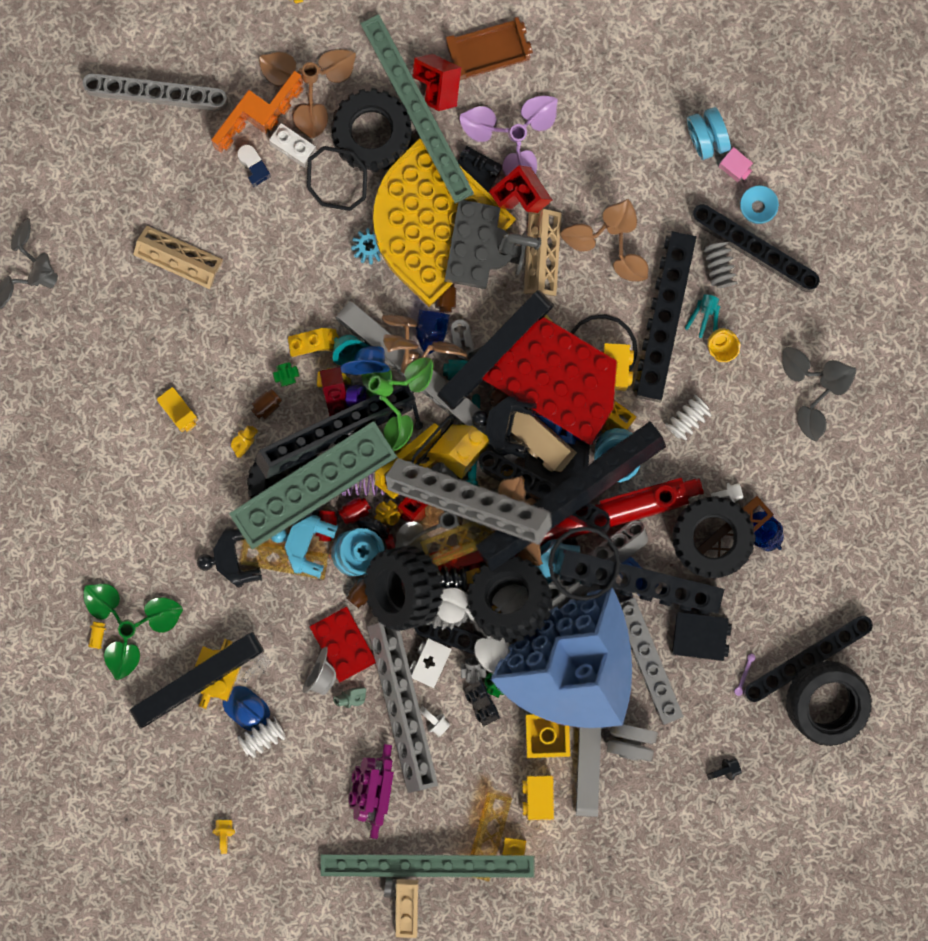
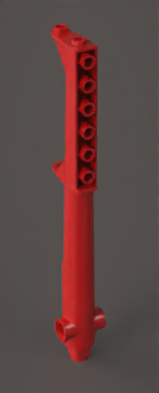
(620, 509)

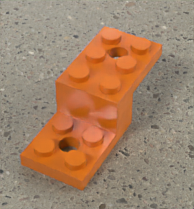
(258, 112)

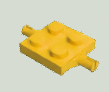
(222, 688)

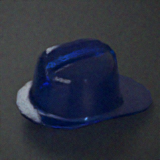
(769, 535)

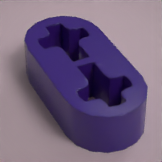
(355, 395)

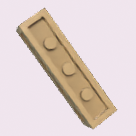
(175, 259)
(535, 268)

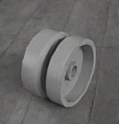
(631, 743)

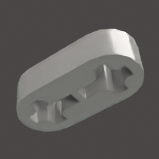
(467, 337)

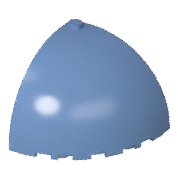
(574, 666)

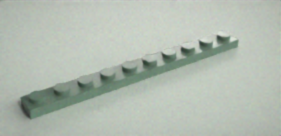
(417, 108)
(428, 865)

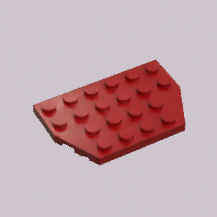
(562, 375)

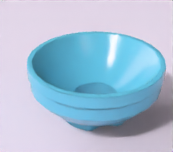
(762, 194)

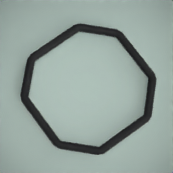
(364, 190)

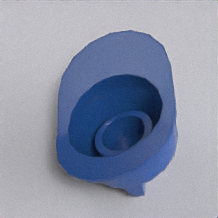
(367, 360)
(246, 708)

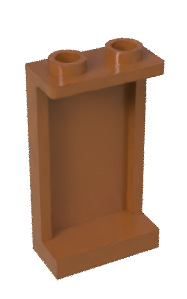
(490, 48)

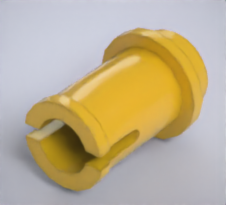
(96, 635)

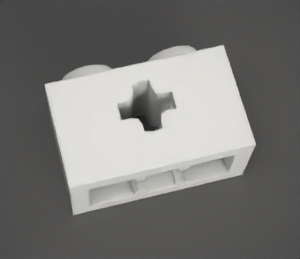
(292, 145)
(440, 655)

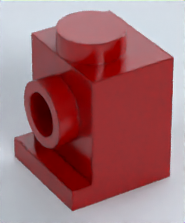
(412, 510)

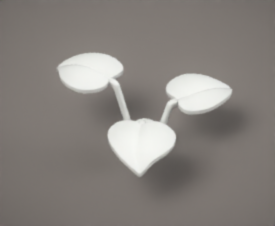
(488, 650)

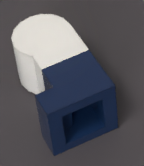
(250, 158)

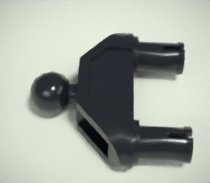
(500, 424)
(226, 559)

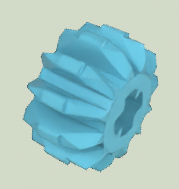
(361, 248)

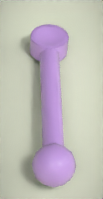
(738, 691)

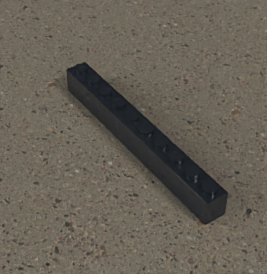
(579, 490)

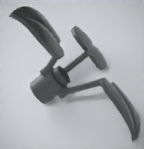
(41, 272)
(835, 378)
(413, 532)

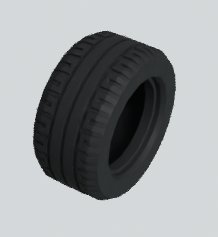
(849, 723)

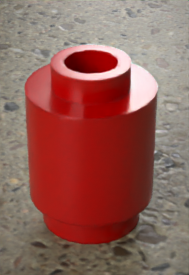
(354, 510)
(329, 517)

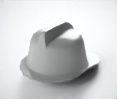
(322, 675)

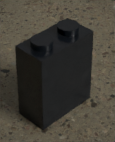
(701, 636)

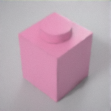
(736, 165)

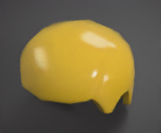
(723, 345)

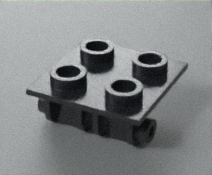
(479, 167)
(484, 708)

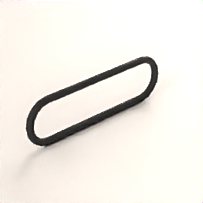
(429, 439)

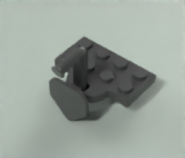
(482, 246)

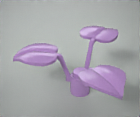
(538, 112)

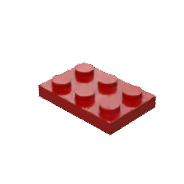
(345, 644)

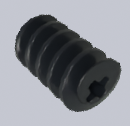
(453, 578)

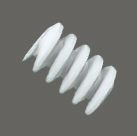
(688, 418)
(262, 737)

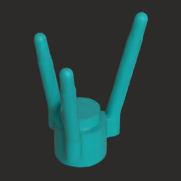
(708, 306)

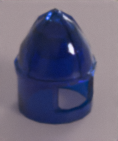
(431, 328)

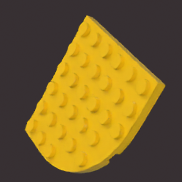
(417, 221)

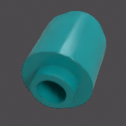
(452, 367)

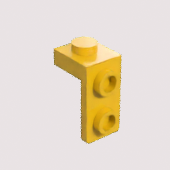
(312, 341)
(177, 410)

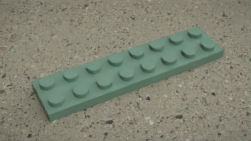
(313, 485)

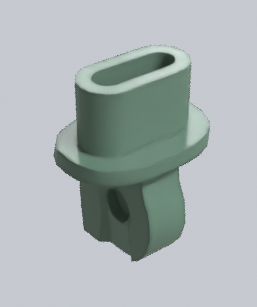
(351, 697)

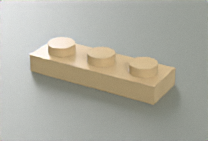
(406, 908)

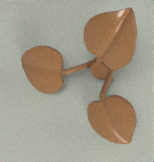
(335, 64)
(617, 220)
(395, 342)
(515, 490)

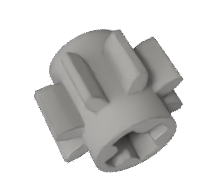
(472, 670)

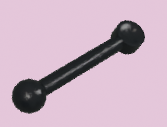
(418, 425)

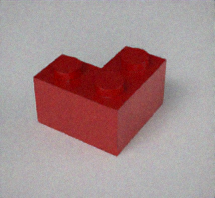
(441, 80)
(521, 187)

